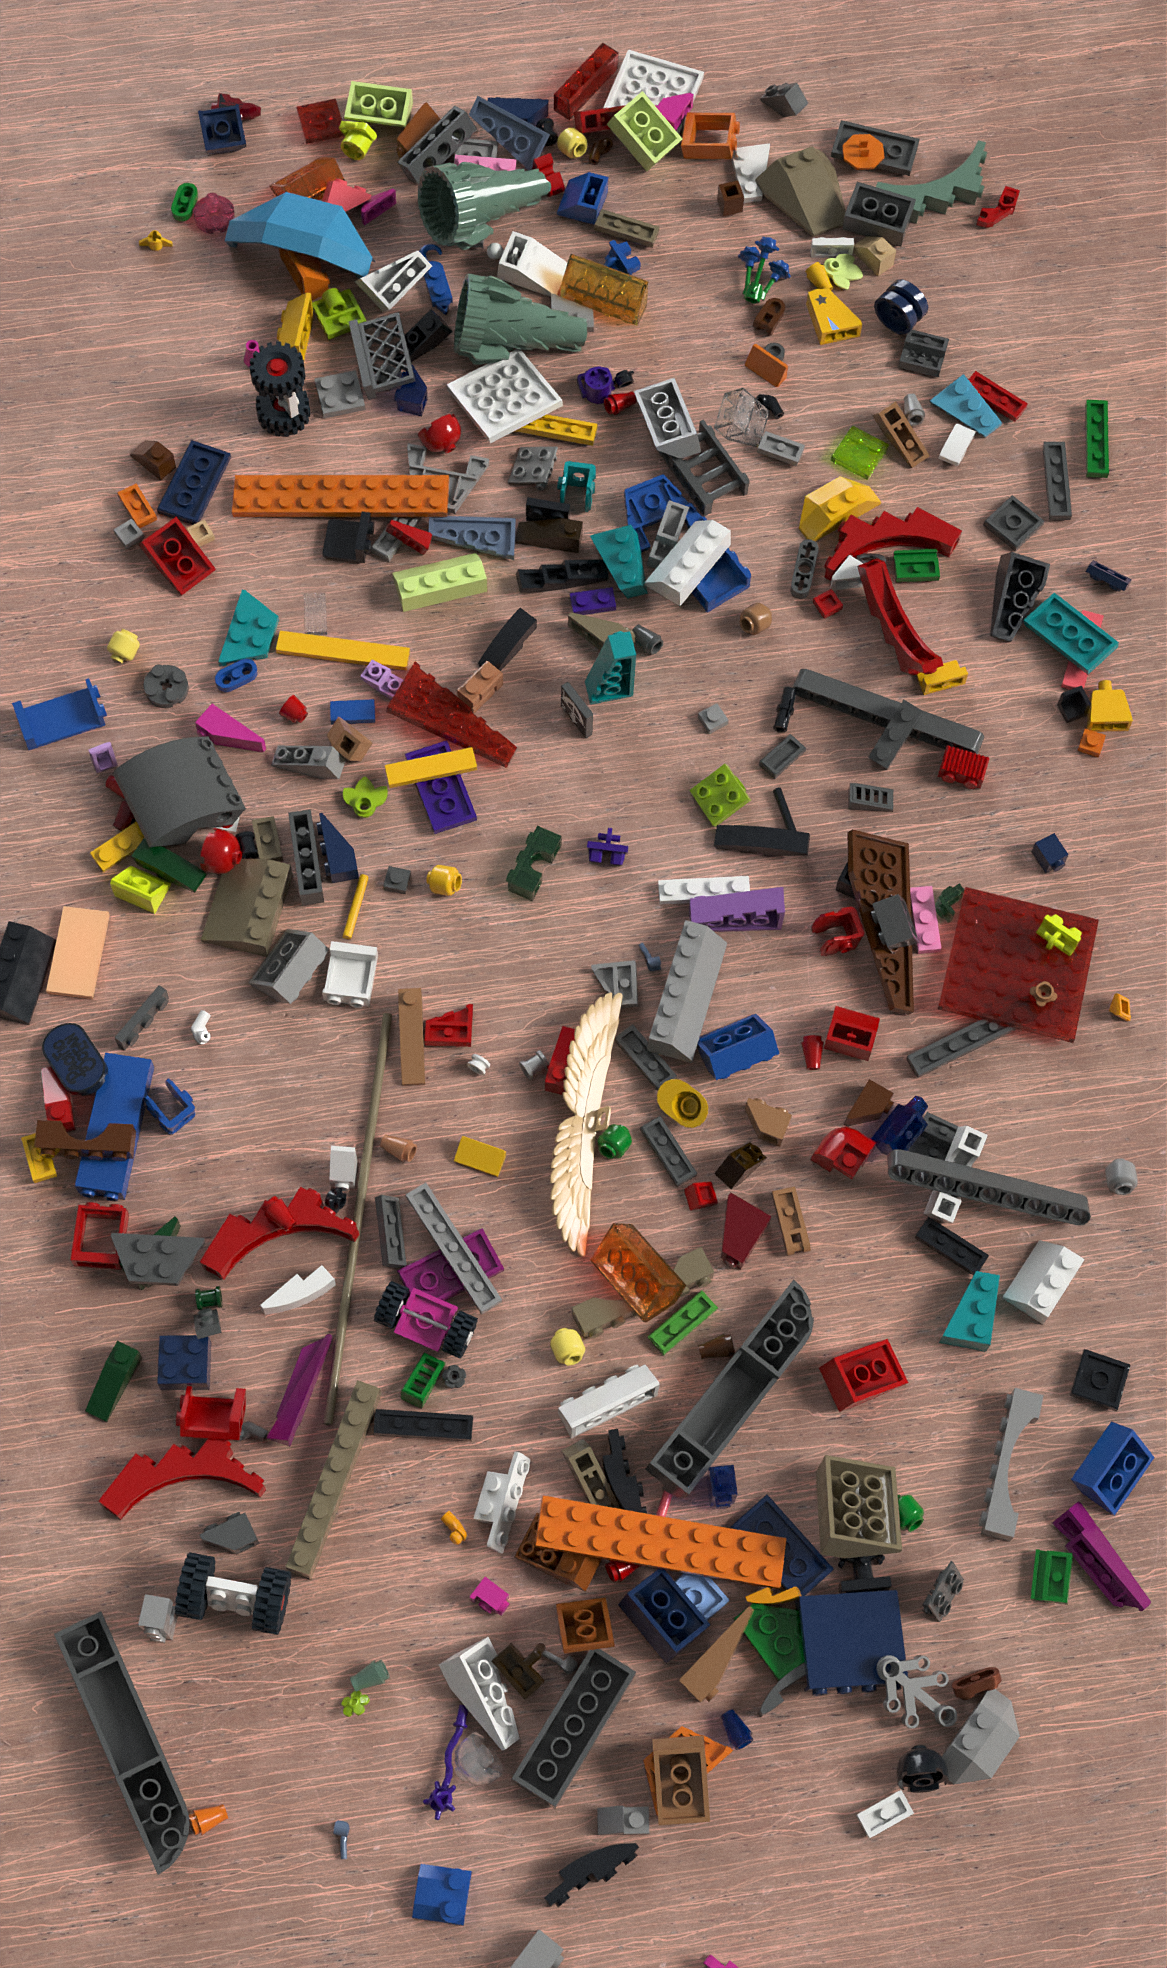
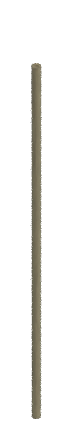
(357, 1218)

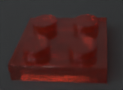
(320, 121)

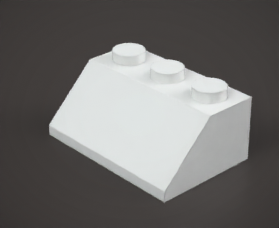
(1043, 1280)

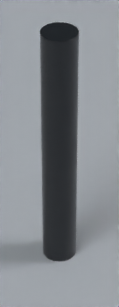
(783, 807)

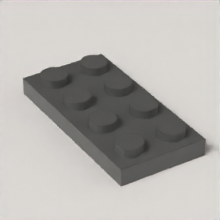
(898, 148)

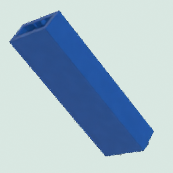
(117, 1102)

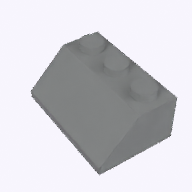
(289, 965)

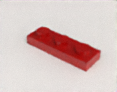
(998, 397)

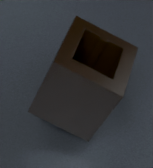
(740, 1165)

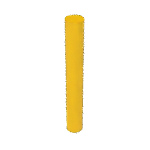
(355, 906)

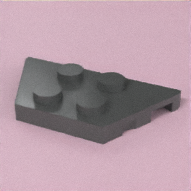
(156, 1257)

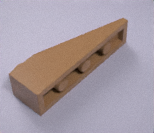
(411, 1036)
(712, 1665)

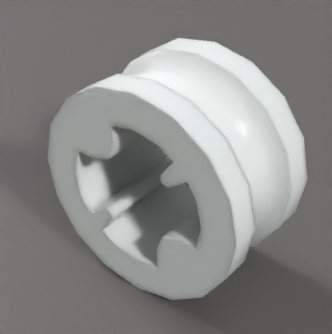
(478, 1064)

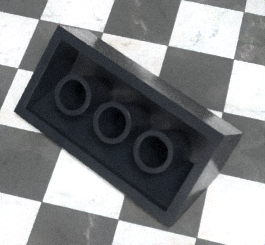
(23, 968)

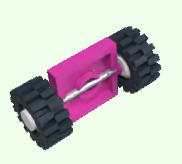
(425, 1319)

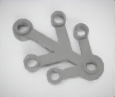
(913, 1690)

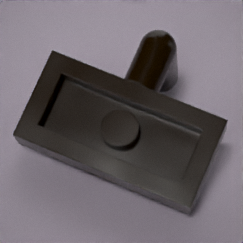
(519, 1669)

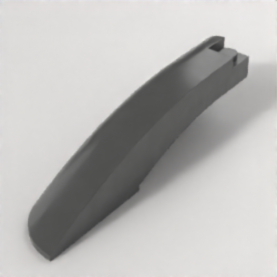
(127, 1738)

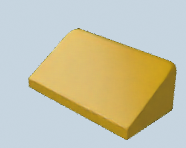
(480, 1156)

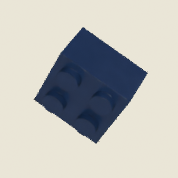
(184, 1362)

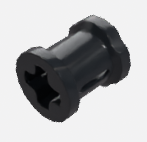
(548, 128)
(247, 846)

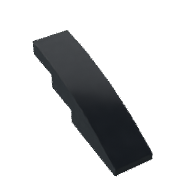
(562, 576)
(762, 839)

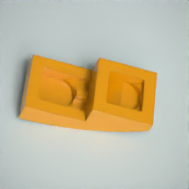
(767, 1596)

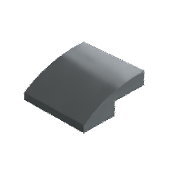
(923, 353)
(936, 1138)

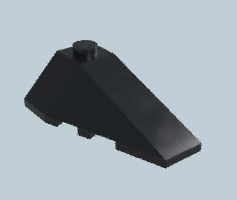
(1016, 588)

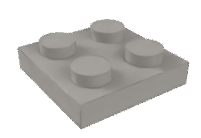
(339, 394)

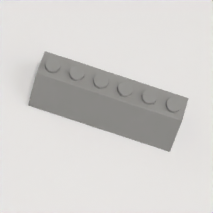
(687, 992)

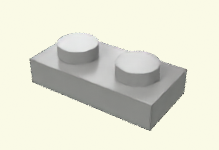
(781, 448)

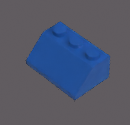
(737, 1046)
(1113, 1467)

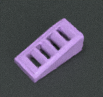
(103, 757)

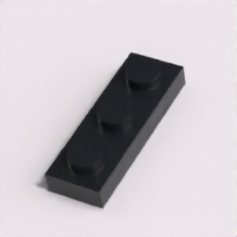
(951, 1246)

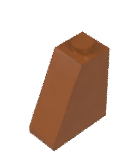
(416, 129)

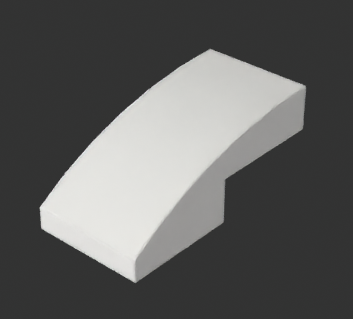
(957, 444)

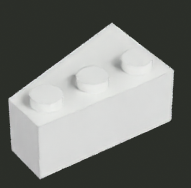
(393, 281)

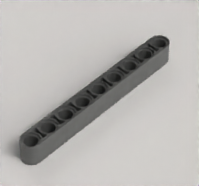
(880, 711)
(988, 1187)

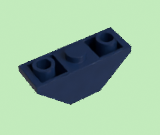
(527, 109)

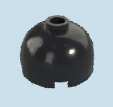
(921, 1770)

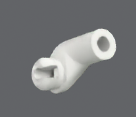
(198, 1028)

